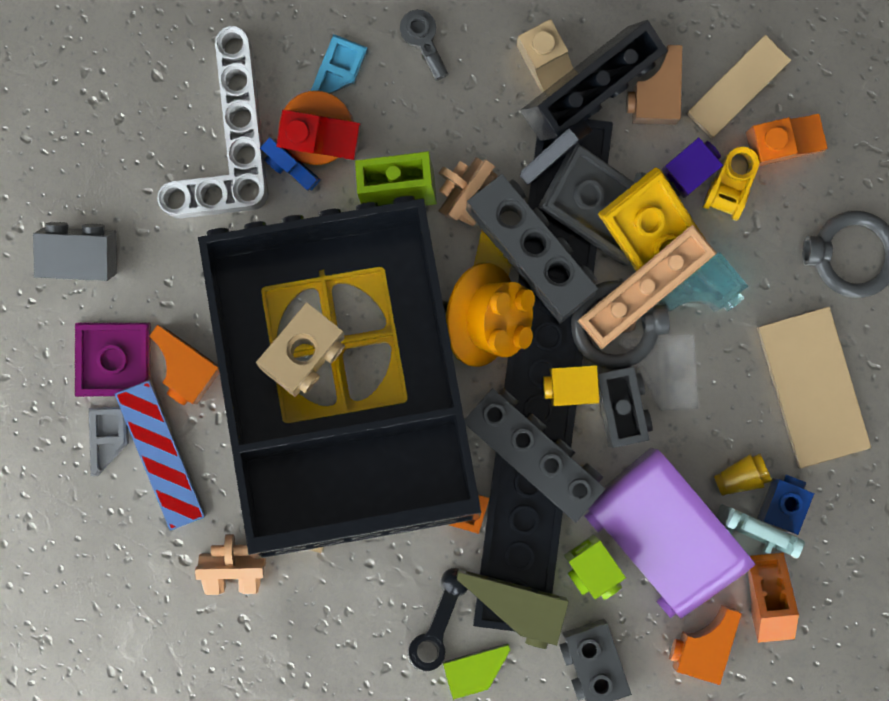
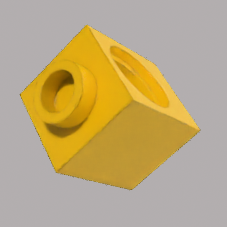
(572, 386)

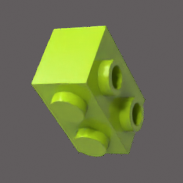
(396, 176)
(594, 569)

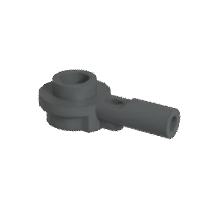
(419, 31)

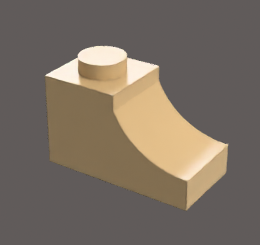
(544, 54)

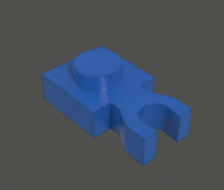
(281, 160)

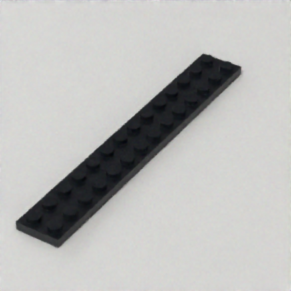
(521, 520)

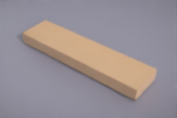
(647, 287)

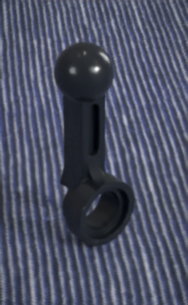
(451, 591)

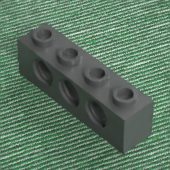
(559, 298)

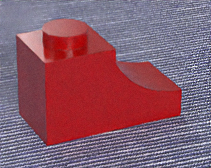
(318, 134)

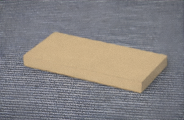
(814, 387)

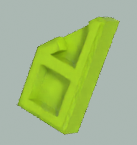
(474, 671)

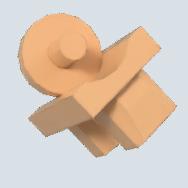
(462, 185)
(229, 562)

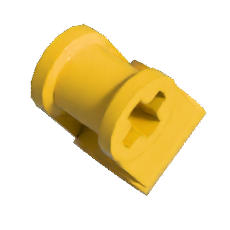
(732, 185)

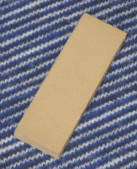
(738, 86)

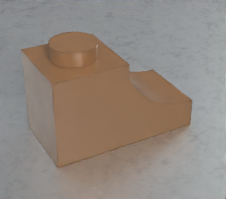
(659, 96)

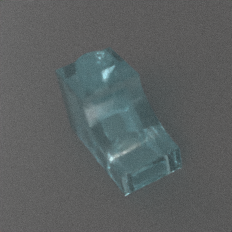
(712, 285)

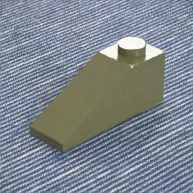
(525, 609)

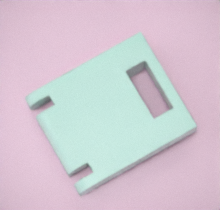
(760, 531)

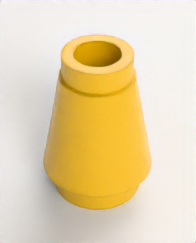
(744, 475)

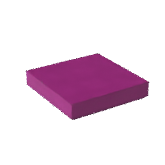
(111, 357)

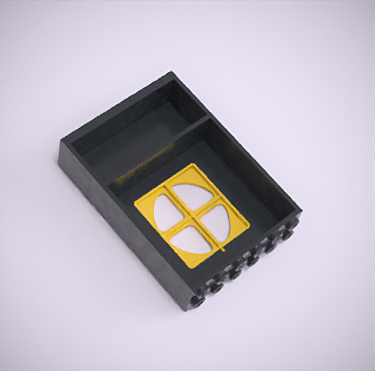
(351, 467)

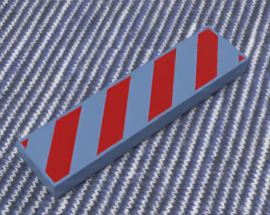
(160, 455)

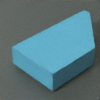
(339, 65)

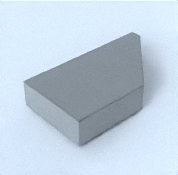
(107, 437)

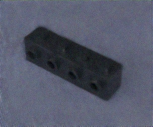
(594, 81)

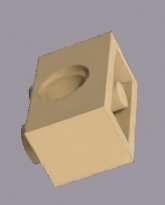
(305, 328)

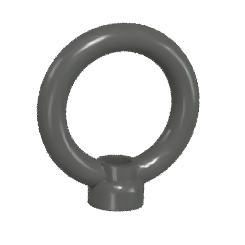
(819, 251)
(654, 323)

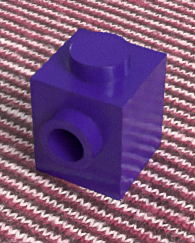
(693, 166)

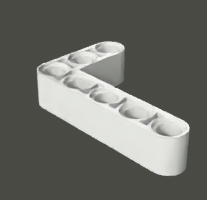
(236, 139)

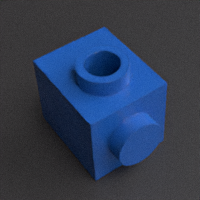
(786, 504)

